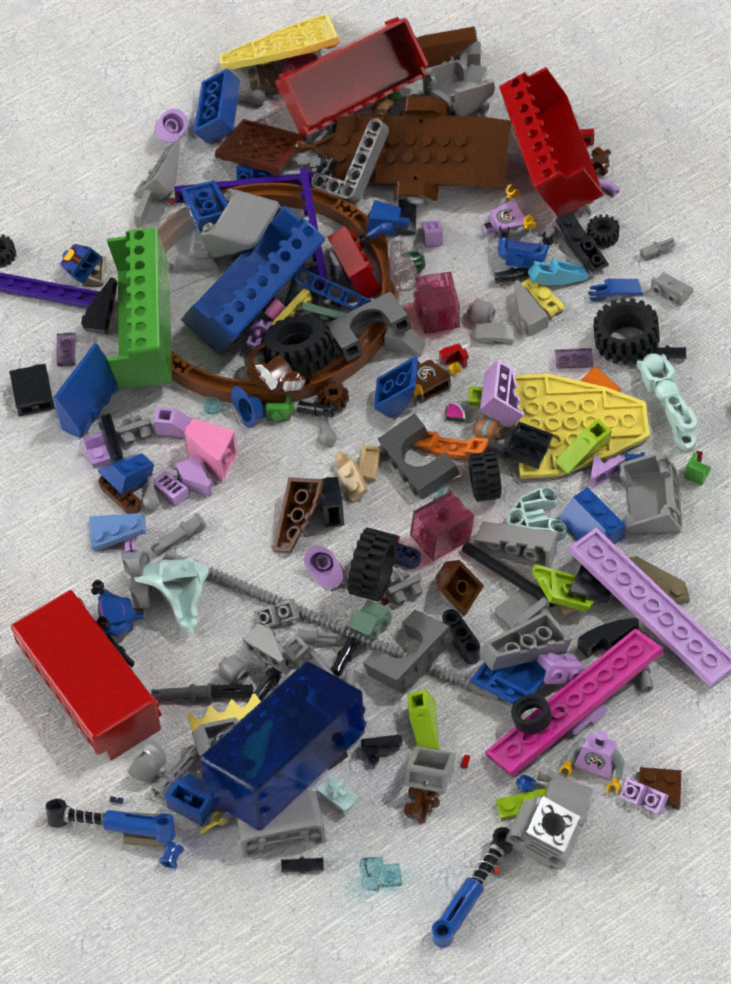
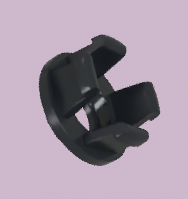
(316, 162)

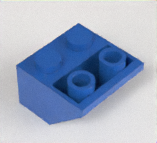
(190, 798)

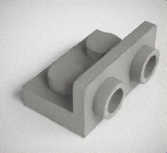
(671, 289)

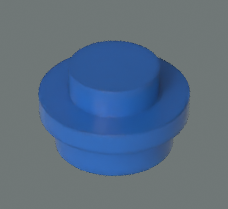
(526, 783)

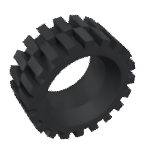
(626, 315)
(372, 564)

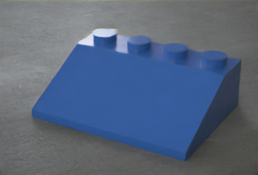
(85, 392)

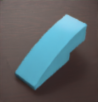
(556, 273)

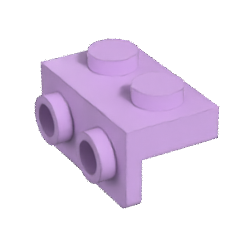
(560, 668)

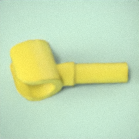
(215, 821)

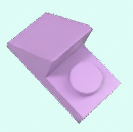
(432, 233)
(96, 450)
(603, 472)

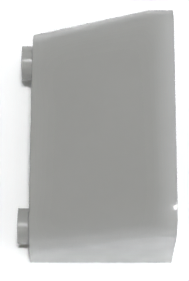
(450, 84)
(652, 494)
(297, 820)

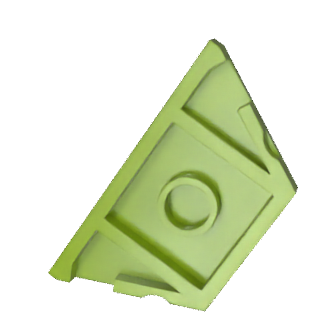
(556, 587)

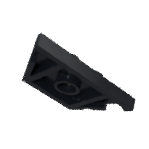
(589, 587)

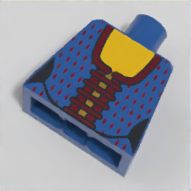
(80, 261)

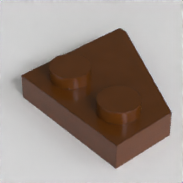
(665, 781)

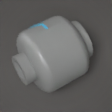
(481, 311)
(233, 669)

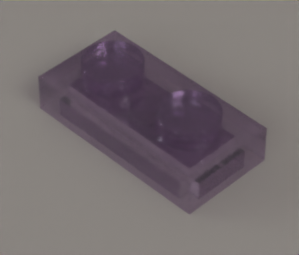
(66, 349)
(573, 358)

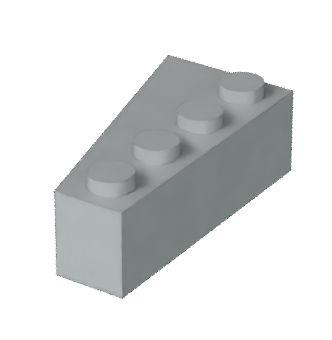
(526, 642)

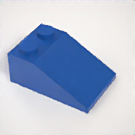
(205, 202)
(396, 388)

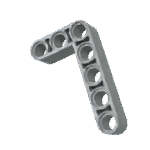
(357, 166)

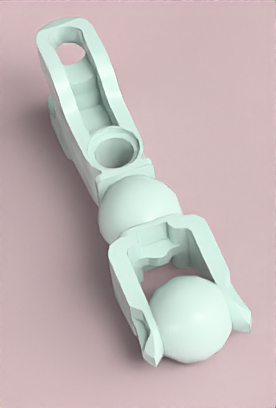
(666, 391)

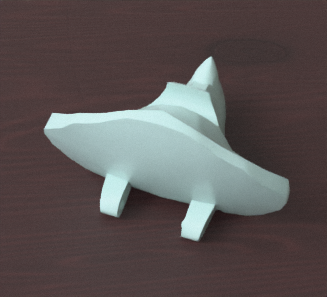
(180, 584)

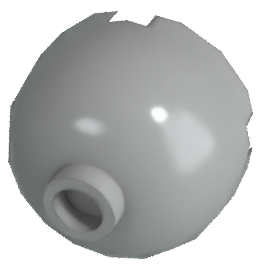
(149, 763)

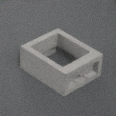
(421, 769)

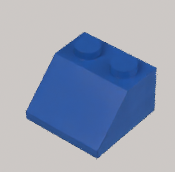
(128, 472)

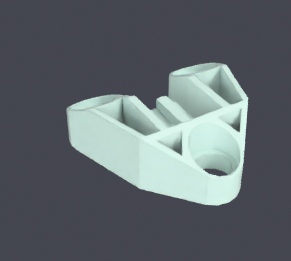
(531, 512)

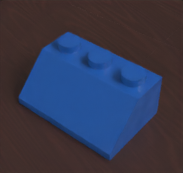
(588, 512)

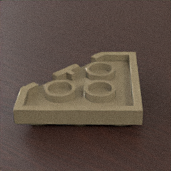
(671, 585)

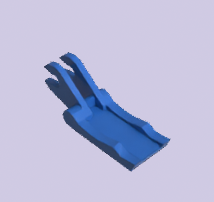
(615, 287)

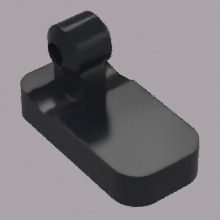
(372, 745)

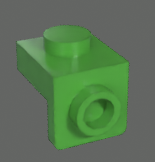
(280, 411)

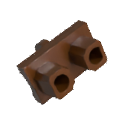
(600, 160)
(423, 803)

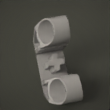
(134, 565)

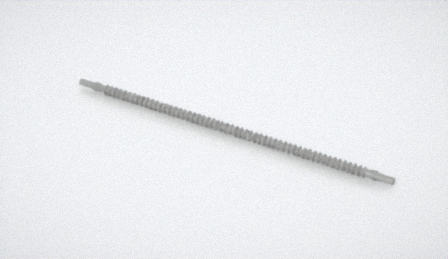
(339, 628)

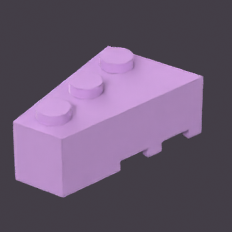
(499, 394)

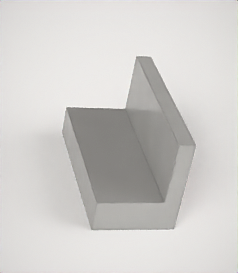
(148, 210)

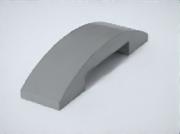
(302, 652)

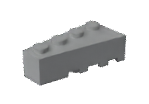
(517, 543)

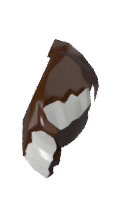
(273, 377)

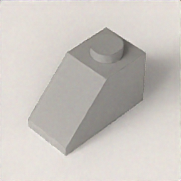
(405, 343)

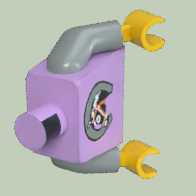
(508, 214)
(598, 757)

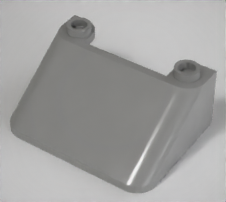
(240, 223)

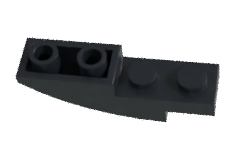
(580, 244)

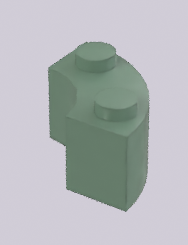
(370, 619)

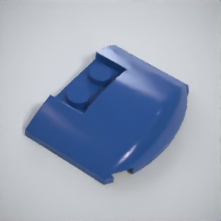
(510, 682)

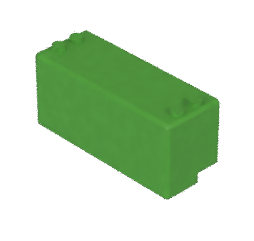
(142, 310)

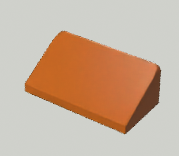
(597, 377)

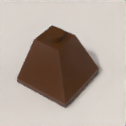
(458, 585)

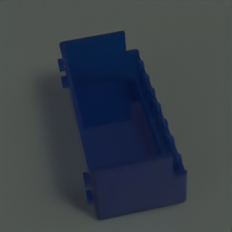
(283, 745)

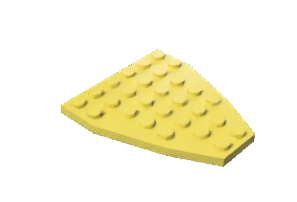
(291, 41)
(569, 407)

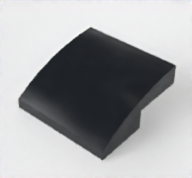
(528, 445)

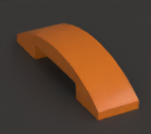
(453, 447)

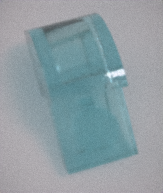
(377, 875)

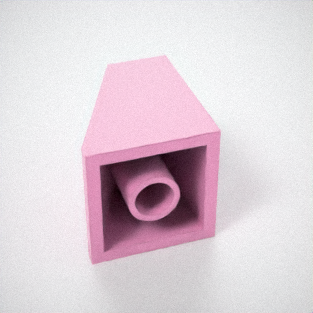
(212, 446)

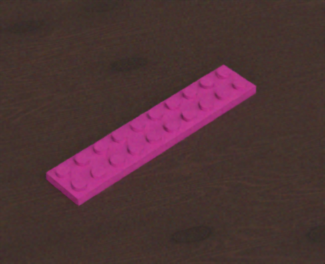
(576, 701)

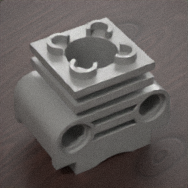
(533, 841)

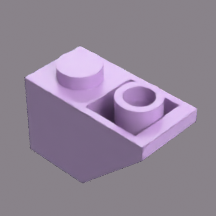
(170, 422)
(193, 476)

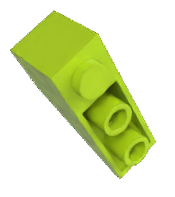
(584, 446)
(424, 719)

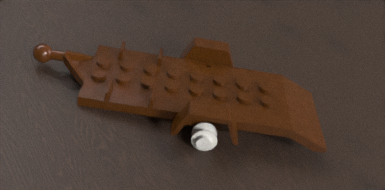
(433, 151)

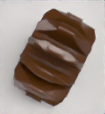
(334, 395)

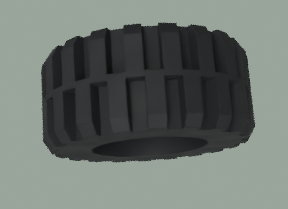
(301, 341)

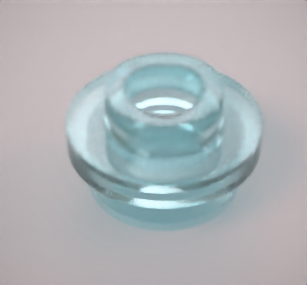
(212, 401)

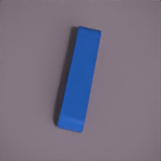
(329, 285)

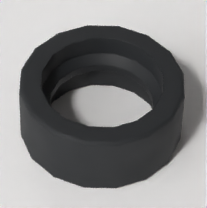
(529, 702)

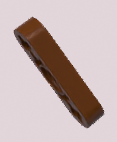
(121, 501)

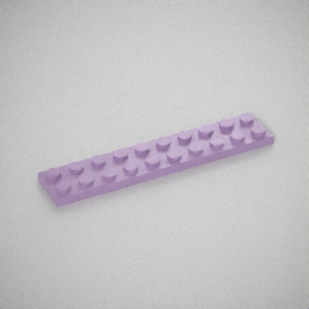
(652, 606)

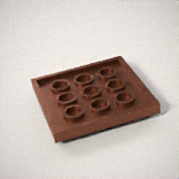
(259, 146)

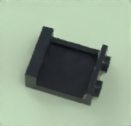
(32, 389)

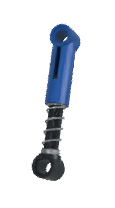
(156, 826)
(470, 891)

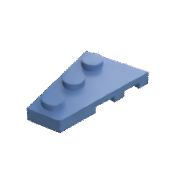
(113, 529)

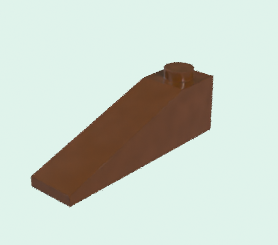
(443, 45)
(298, 505)

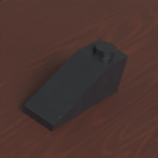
(99, 312)

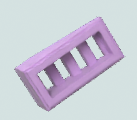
(175, 498)

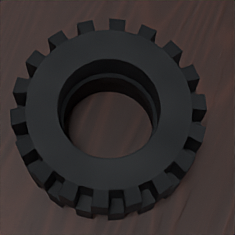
(485, 476)

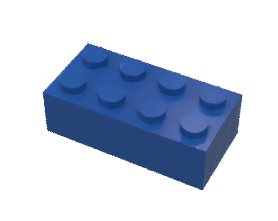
(217, 106)

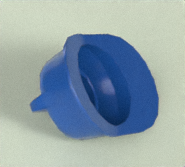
(248, 406)

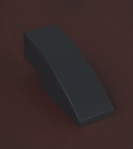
(605, 636)

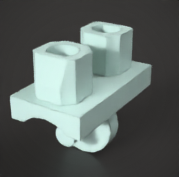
(338, 794)

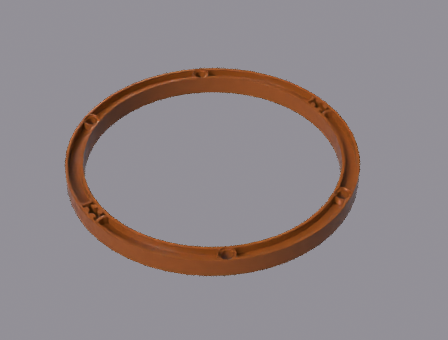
(338, 369)

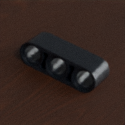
(464, 644)

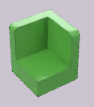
(696, 471)

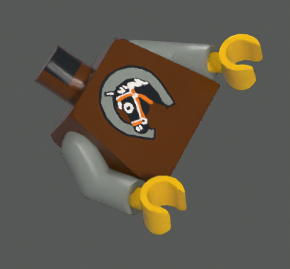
(433, 379)

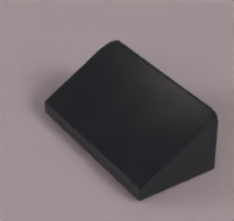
(408, 211)

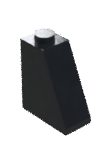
(332, 502)

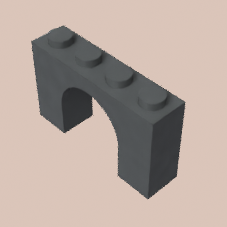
(382, 309)
(422, 479)
(402, 672)

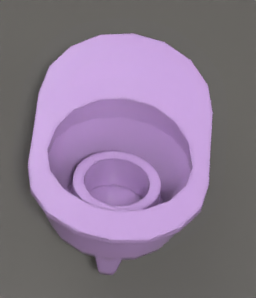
(171, 125)
(324, 567)

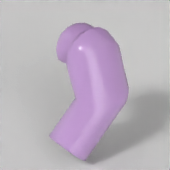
(612, 188)

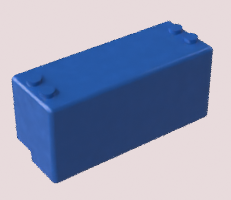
(253, 280)

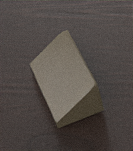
(96, 277)

